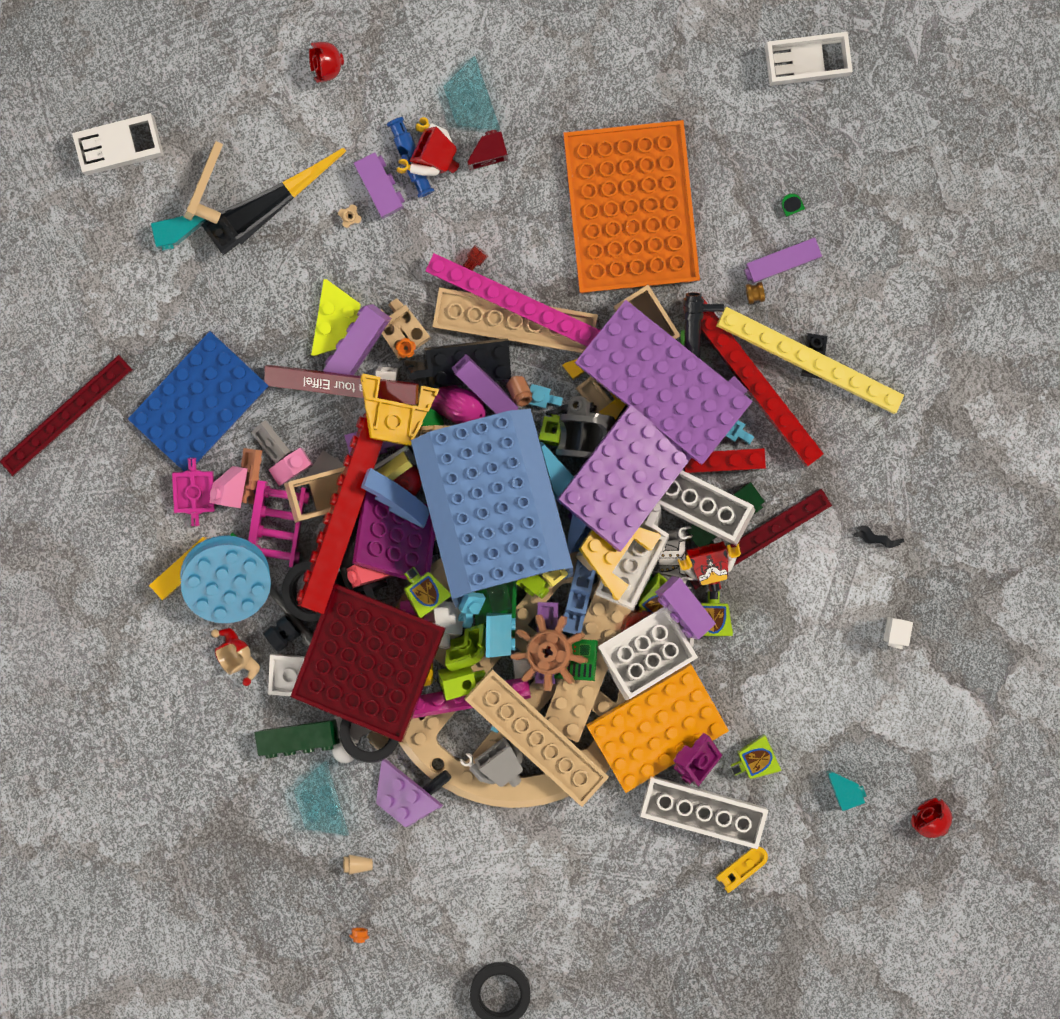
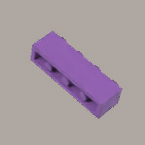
(358, 341)

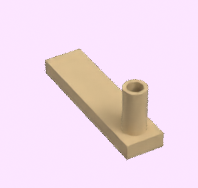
(194, 206)

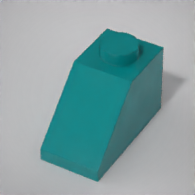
(847, 791)

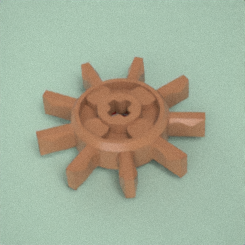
(541, 660)

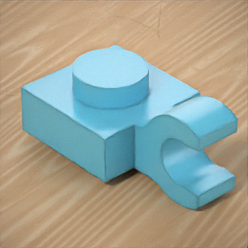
(542, 396)
(737, 431)
(470, 605)

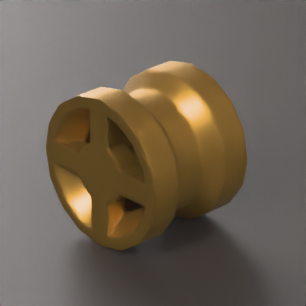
(755, 293)

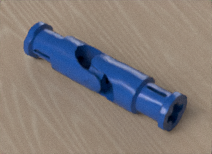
(406, 149)

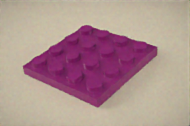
(391, 542)

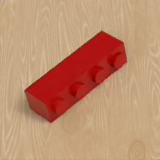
(729, 461)

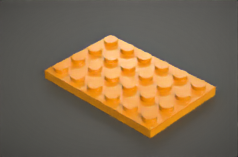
(653, 726)

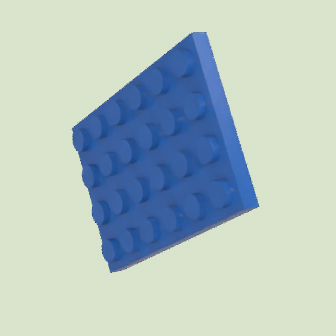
(198, 401)

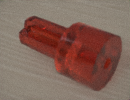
(476, 256)

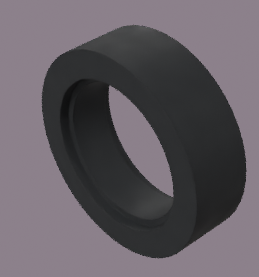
(289, 592)
(361, 755)
(500, 968)

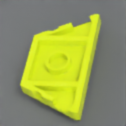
(335, 315)

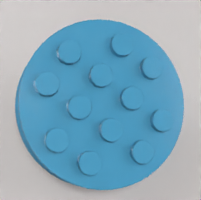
(225, 579)

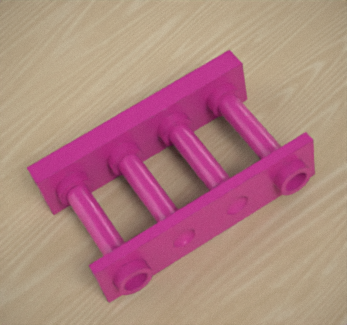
(259, 511)

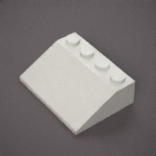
(646, 653)

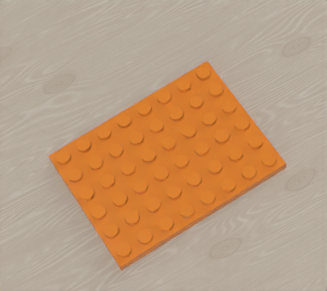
(631, 206)

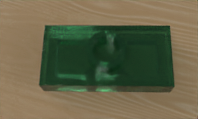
(499, 598)

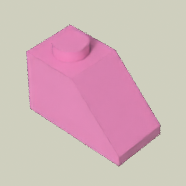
(290, 466)
(229, 488)

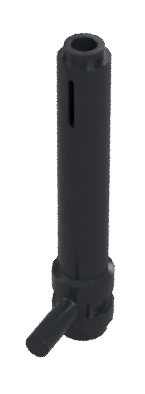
(693, 315)

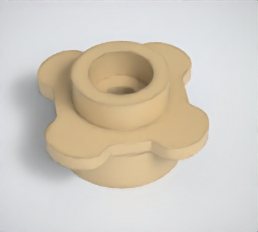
(343, 213)

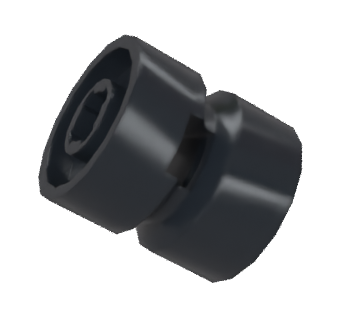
(276, 638)

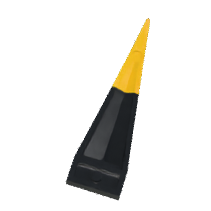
(245, 218)

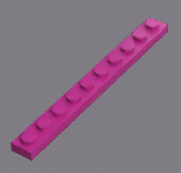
(511, 300)

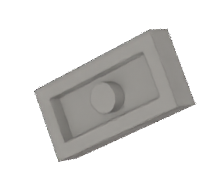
(270, 441)

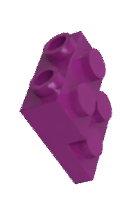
(698, 761)

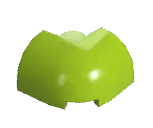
(467, 649)

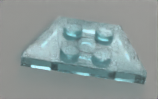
(470, 98)
(320, 802)

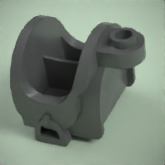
(582, 430)

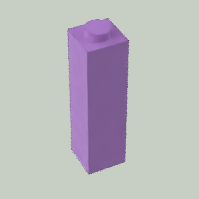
(782, 261)
(483, 385)

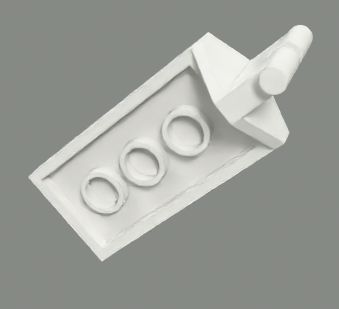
(637, 564)
(283, 673)

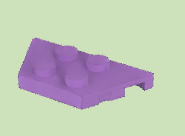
(402, 796)

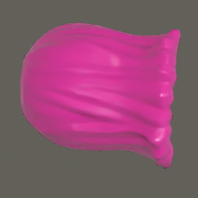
(458, 404)

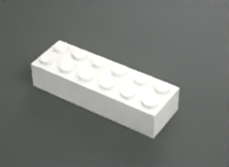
(707, 507)
(703, 812)

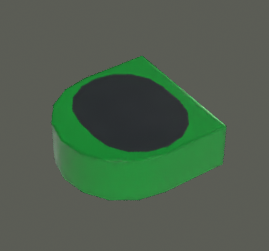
(792, 204)

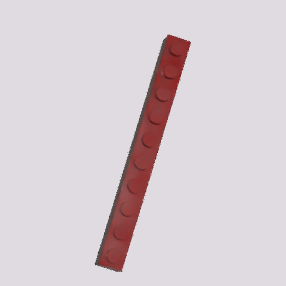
(760, 389)
(339, 521)

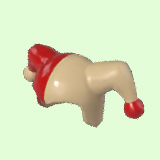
(235, 655)

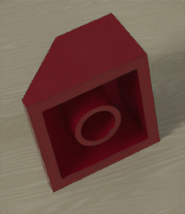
(488, 151)

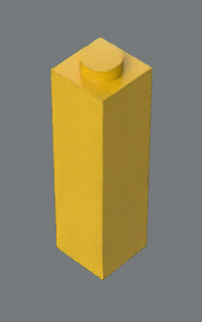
(170, 578)

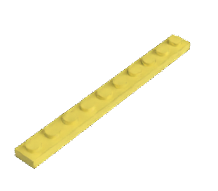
(810, 360)

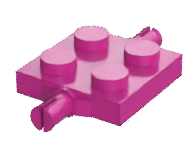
(192, 491)

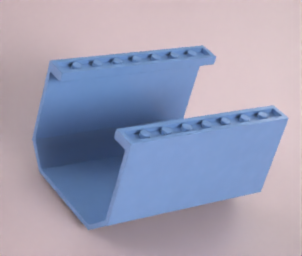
(491, 502)

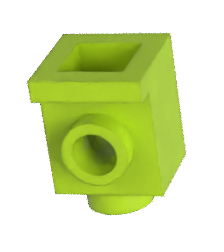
(546, 434)
(534, 585)

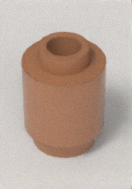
(519, 390)

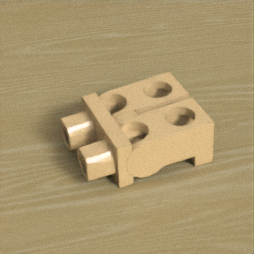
(403, 322)

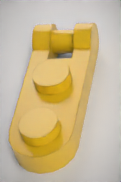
(743, 868)

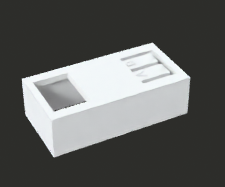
(806, 59)
(116, 145)

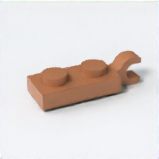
(251, 460)

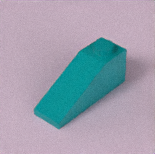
(174, 231)

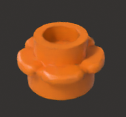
(405, 353)
(359, 935)

